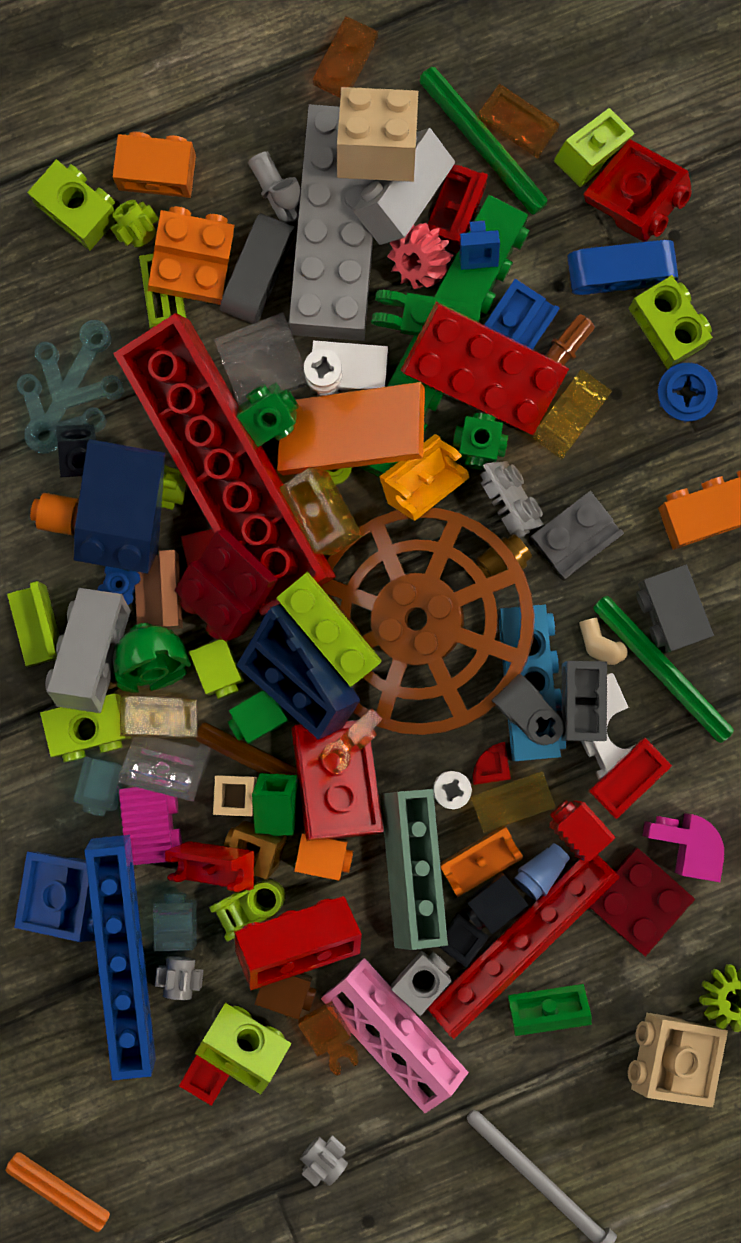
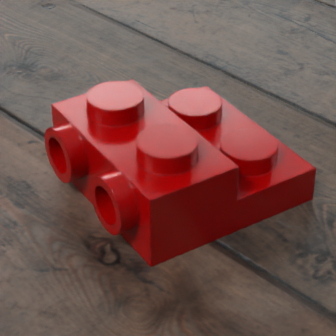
(640, 190)

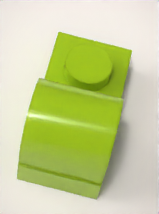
(591, 146)

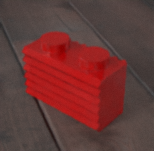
(580, 829)

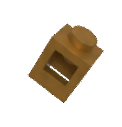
(270, 852)

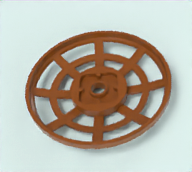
(444, 618)

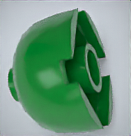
(149, 657)

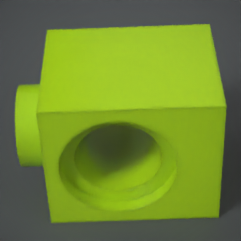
(217, 668)

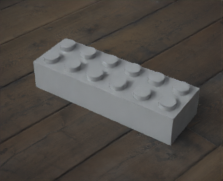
(331, 241)

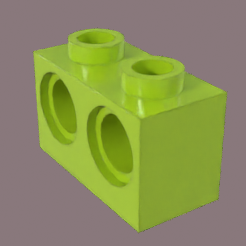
(661, 326)

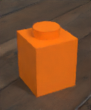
(323, 858)

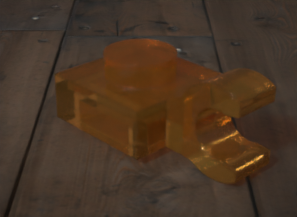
(359, 734)

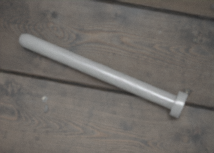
(540, 1180)

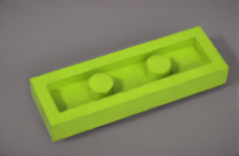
(329, 629)

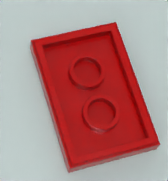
(332, 802)

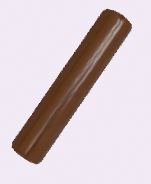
(242, 751)

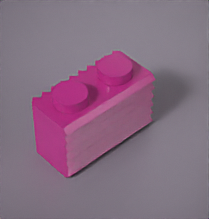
(149, 823)

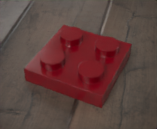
(642, 902)

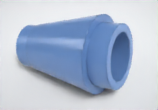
(542, 871)

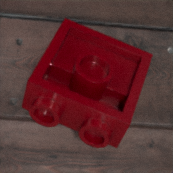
(225, 587)

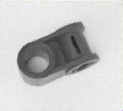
(524, 705)

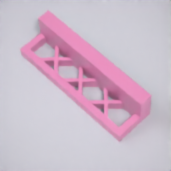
(400, 1033)

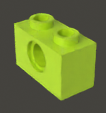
(58, 188)
(63, 735)
(250, 1068)

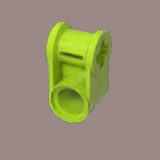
(244, 907)

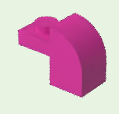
(699, 845)

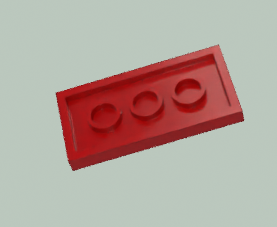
(484, 368)

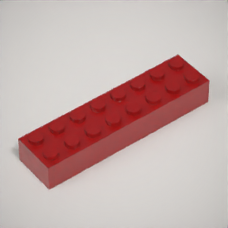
(215, 452)

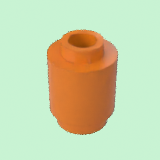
(55, 513)

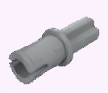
(267, 176)

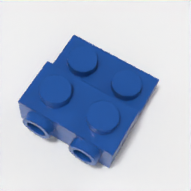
(55, 898)

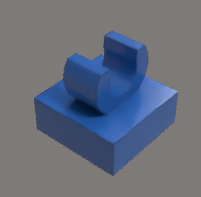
(479, 247)

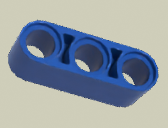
(621, 267)

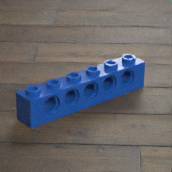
(120, 957)

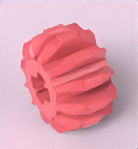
(420, 256)

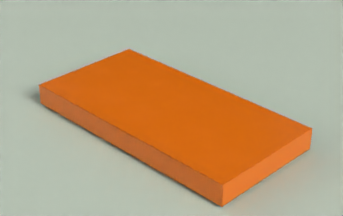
(355, 429)

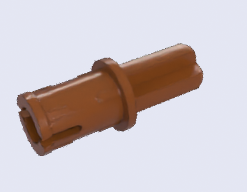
(570, 340)

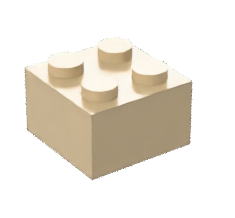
(377, 134)

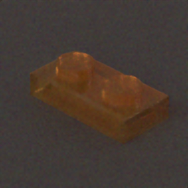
(345, 56)
(518, 121)

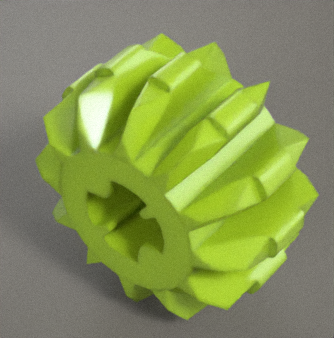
(719, 1005)

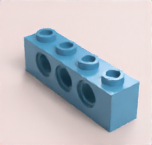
(543, 664)

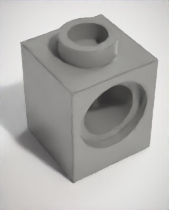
(418, 998)

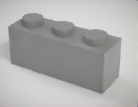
(393, 207)
(86, 650)

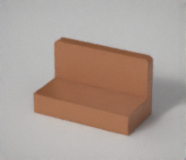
(155, 593)

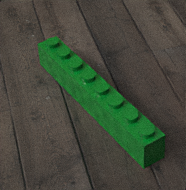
(470, 287)

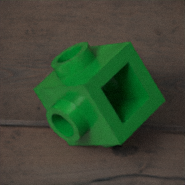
(268, 413)
(474, 453)

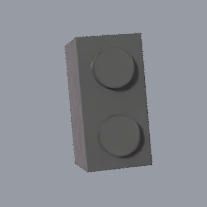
(674, 609)

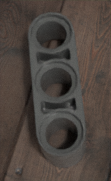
(257, 269)

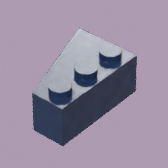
(298, 674)

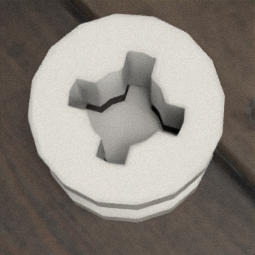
(323, 379)
(446, 787)

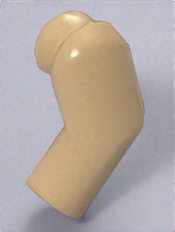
(599, 646)

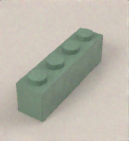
(414, 869)

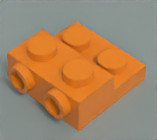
(191, 255)

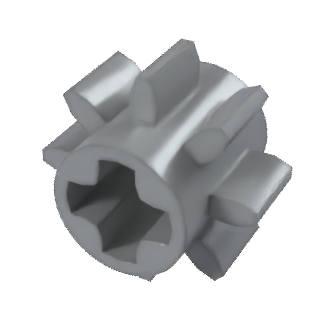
(179, 978)
(323, 1161)

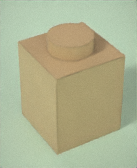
(233, 795)

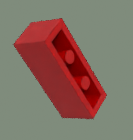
(297, 942)

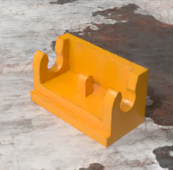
(422, 483)

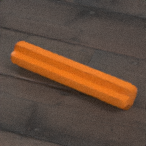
(57, 1192)

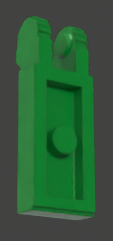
(416, 310)

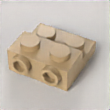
(677, 1060)

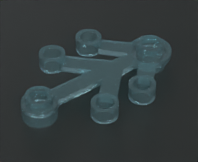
(66, 393)

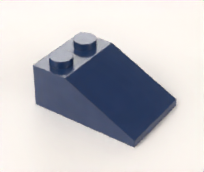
(119, 506)

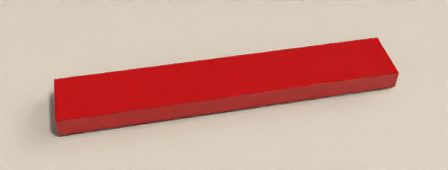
(521, 944)

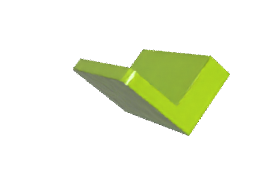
(35, 623)

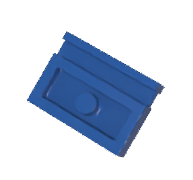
(522, 315)

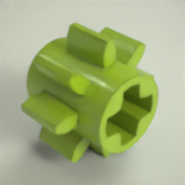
(134, 223)

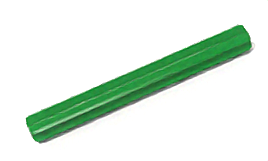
(483, 140)
(663, 669)

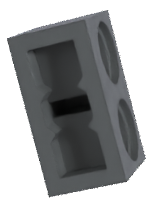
(584, 701)

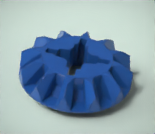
(700, 381)

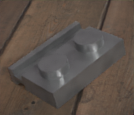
(576, 535)

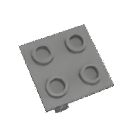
(507, 481)

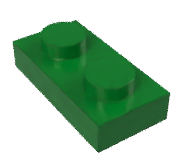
(549, 1010)

